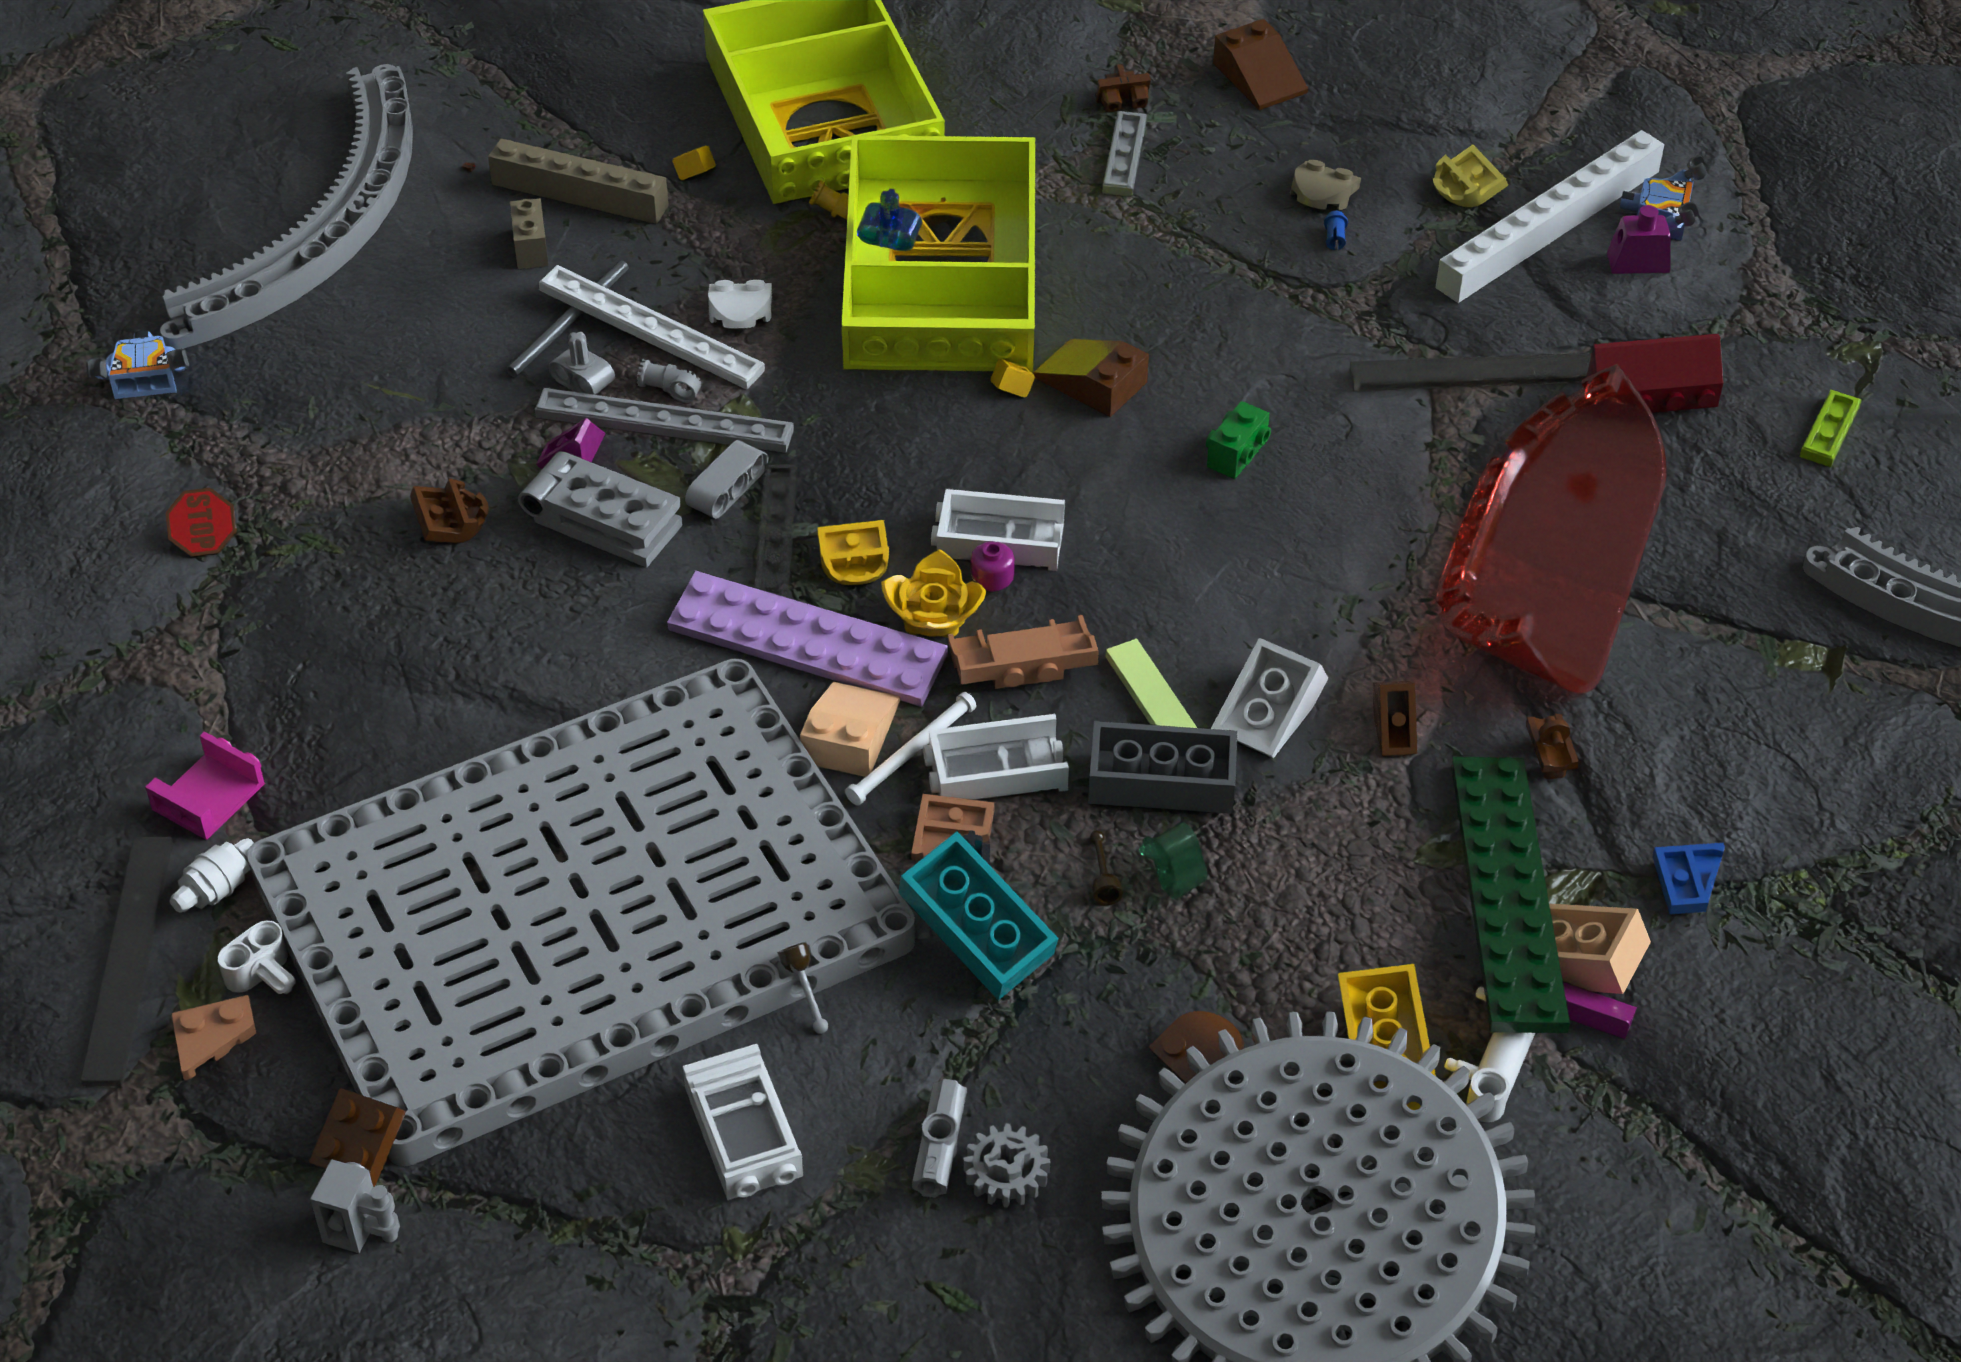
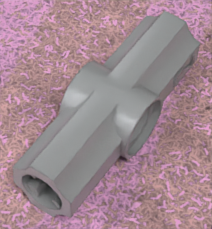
(936, 1154)

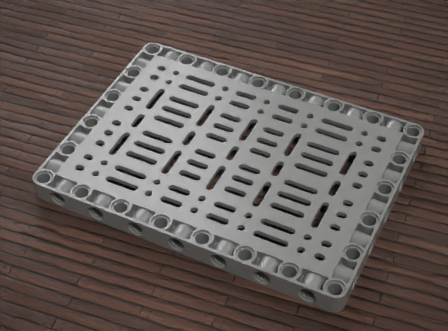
(649, 1024)

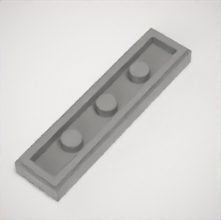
(1124, 153)

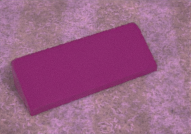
(1598, 1011)

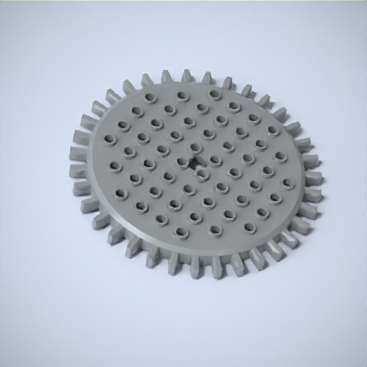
(1465, 1151)

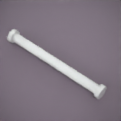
(857, 793)

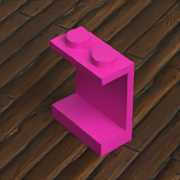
(209, 789)

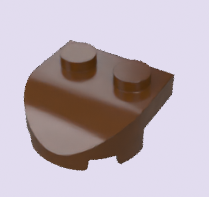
(449, 512)
(1196, 1030)

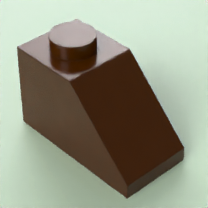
(1395, 717)

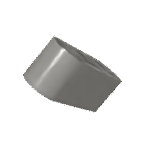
(726, 479)

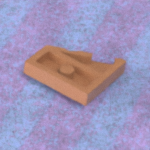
(943, 816)

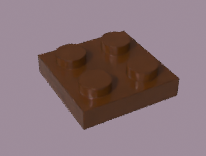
(358, 1132)

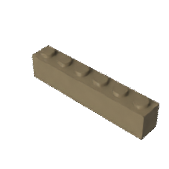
(578, 181)

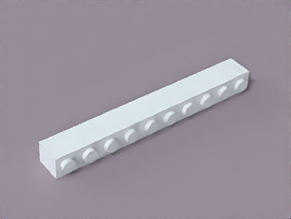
(1548, 216)

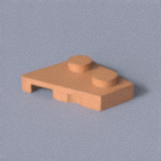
(211, 1031)

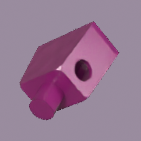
(1641, 244)

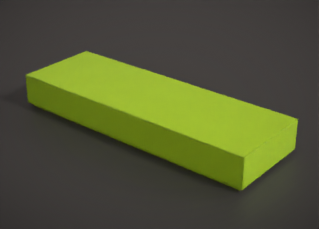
(1830, 428)

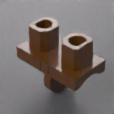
(1123, 86)
(1552, 745)

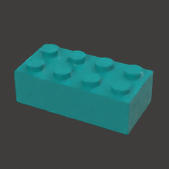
(977, 915)

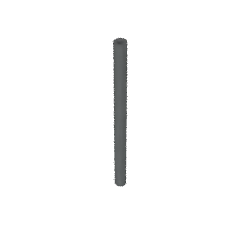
(561, 324)

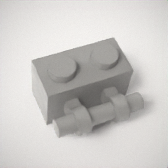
(351, 1208)

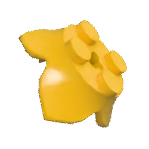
(934, 598)

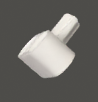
(256, 957)

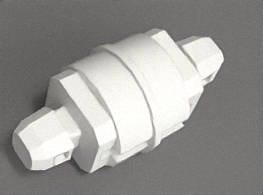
(212, 876)

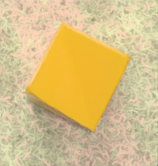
(694, 162)
(1012, 378)

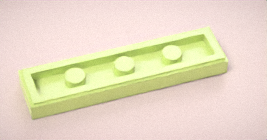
(1147, 685)

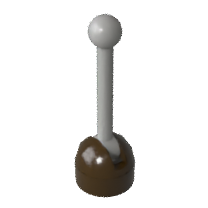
(796, 960)

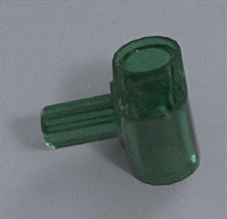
(1176, 859)

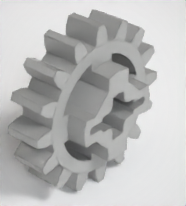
(1006, 1165)

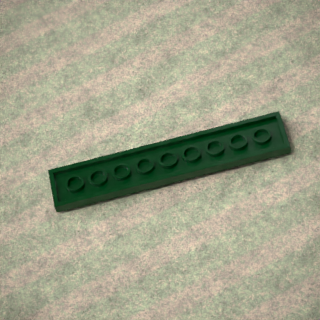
(1509, 897)

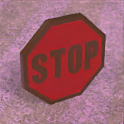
(201, 522)

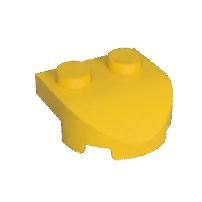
(854, 552)

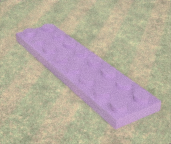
(808, 638)

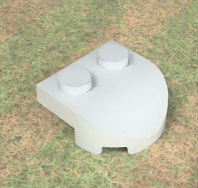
(739, 303)

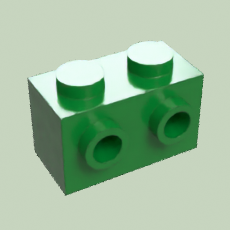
(1237, 439)

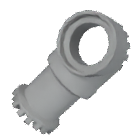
(668, 379)

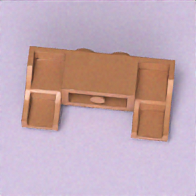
(1024, 654)

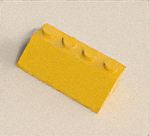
(1392, 1002)

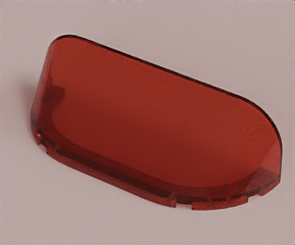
(1558, 534)

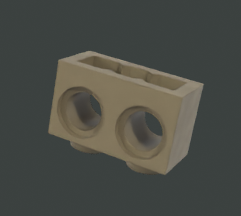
(529, 233)

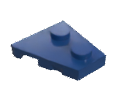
(1687, 875)

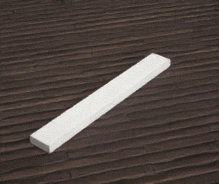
(652, 327)

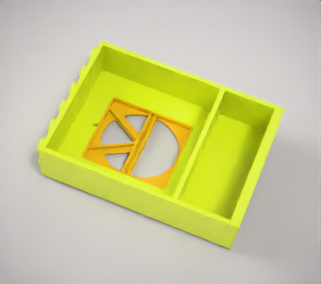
(808, 51)
(943, 311)

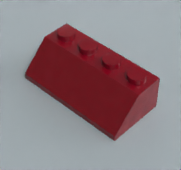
(1667, 371)

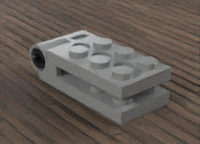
(602, 508)

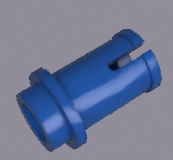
(1335, 224)

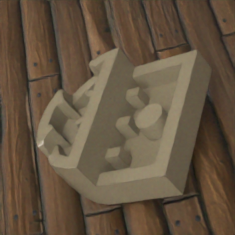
(1322, 185)

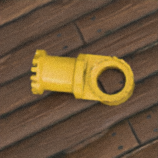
(830, 200)

